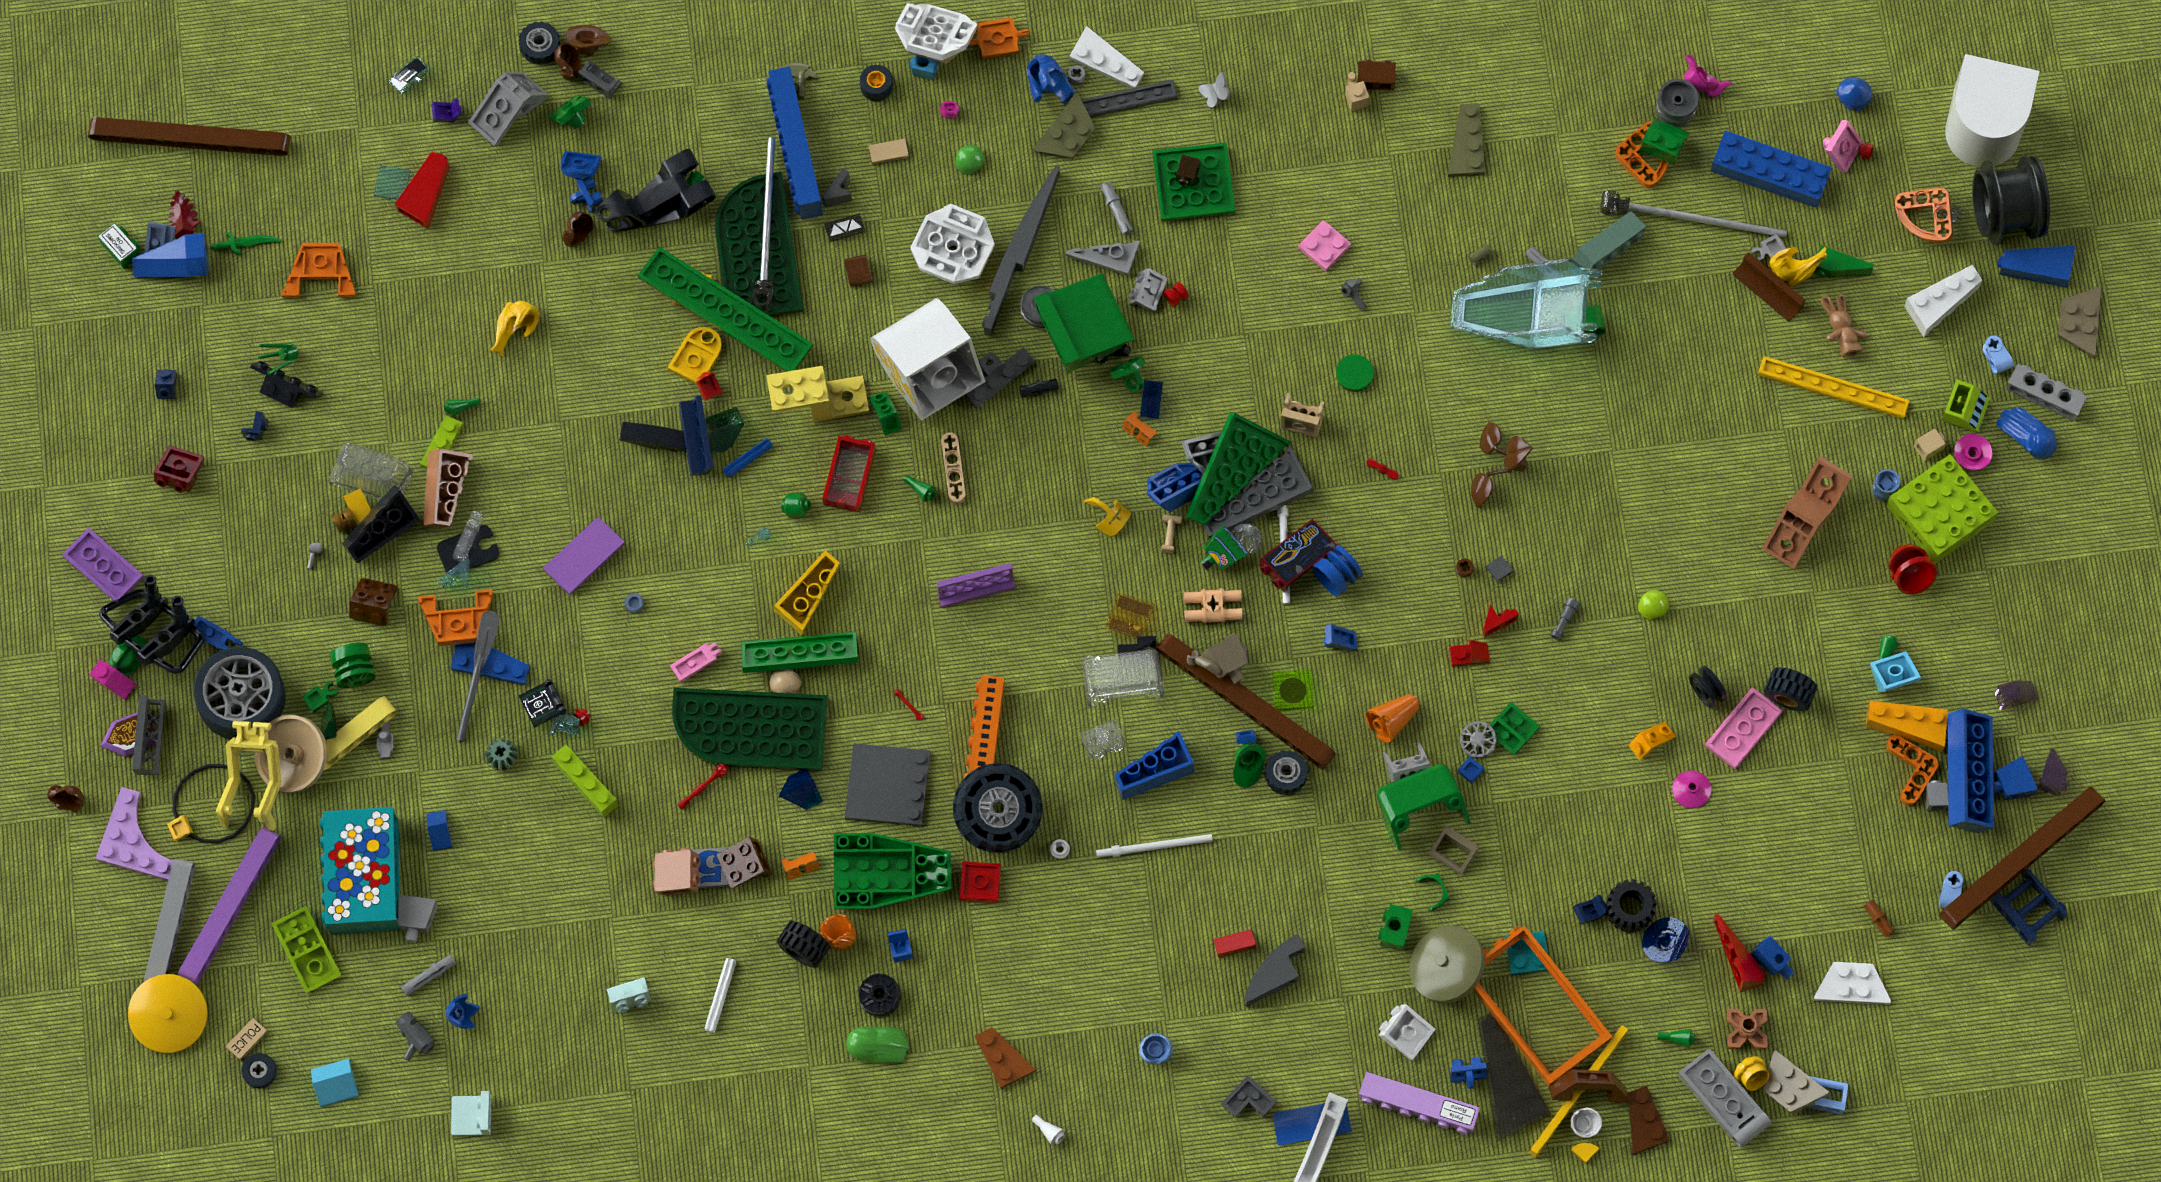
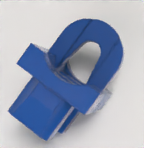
(591, 200)
(1475, 1071)

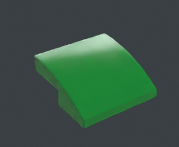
(1513, 728)

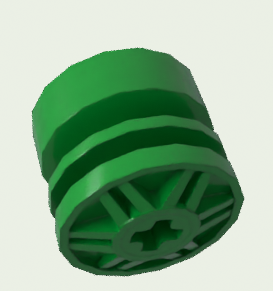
(352, 665)

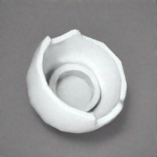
(1586, 1122)

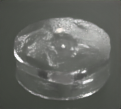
(1956, 213)

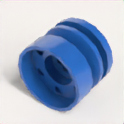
(1337, 571)

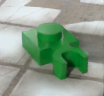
(317, 698)

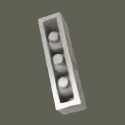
(2049, 401)

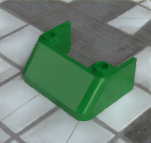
(1416, 793)

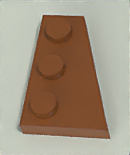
(1002, 1058)

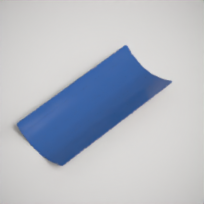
(1301, 1123)

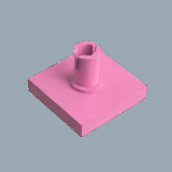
(1843, 146)

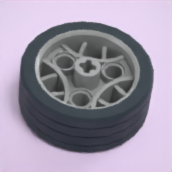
(239, 691)

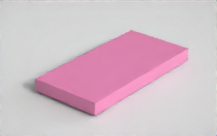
(1743, 728)

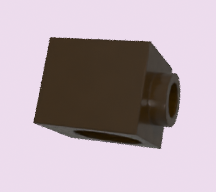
(1187, 170)

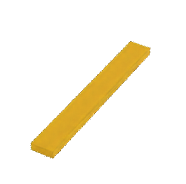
(1833, 387)
(1568, 1105)

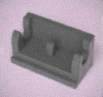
(599, 79)

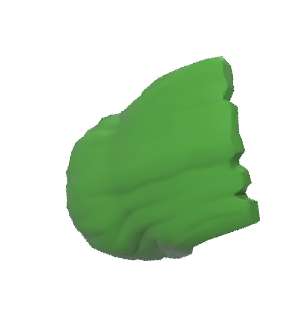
(877, 1044)

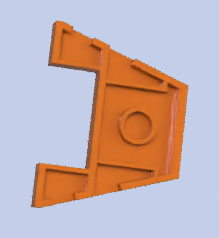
(319, 262)
(456, 625)

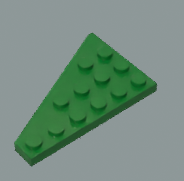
(1237, 457)

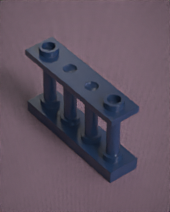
(2016, 918)

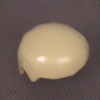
(785, 681)

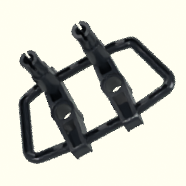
(143, 616)

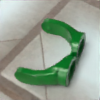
(1436, 877)

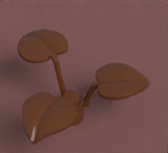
(1515, 460)

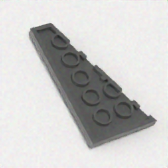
(1266, 492)

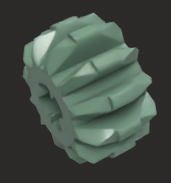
(494, 757)

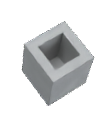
(1936, 796)

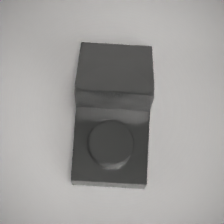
(836, 192)

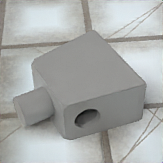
(415, 915)

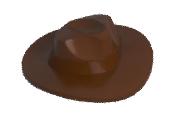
(587, 38)

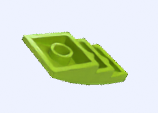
(306, 949)

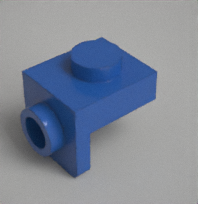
(900, 945)

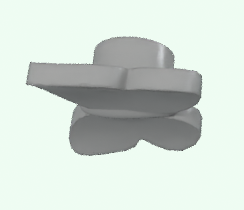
(1215, 92)

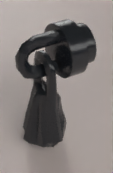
(1123, 352)

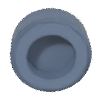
(634, 603)

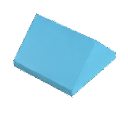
(1894, 672)
(334, 1082)

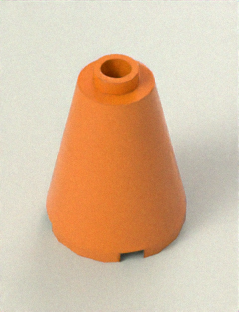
(1392, 716)

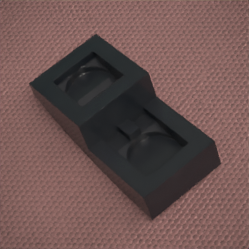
(1142, 642)

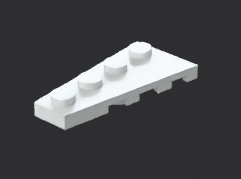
(1103, 58)

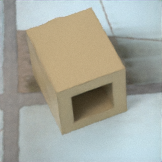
(1930, 444)

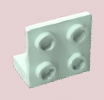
(629, 995)
(471, 1115)

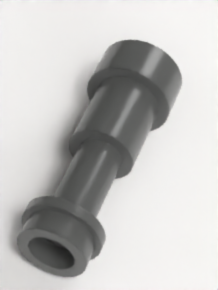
(1571, 606)

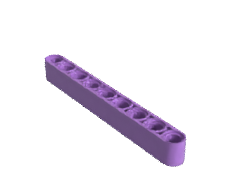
(229, 905)

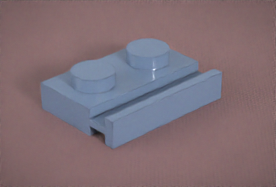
(158, 235)

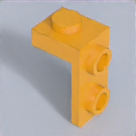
(1651, 738)

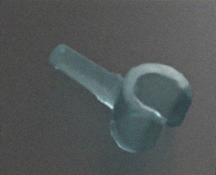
(763, 532)

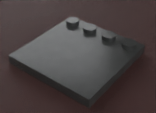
(887, 784)

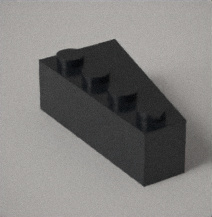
(381, 525)

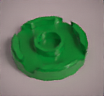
(1354, 372)

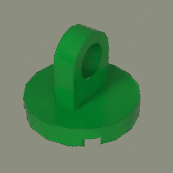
(1129, 372)

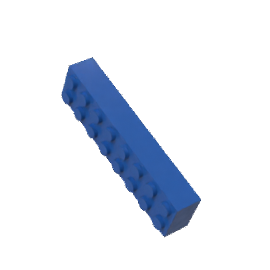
(794, 143)

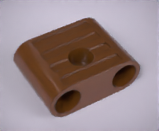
(858, 270)

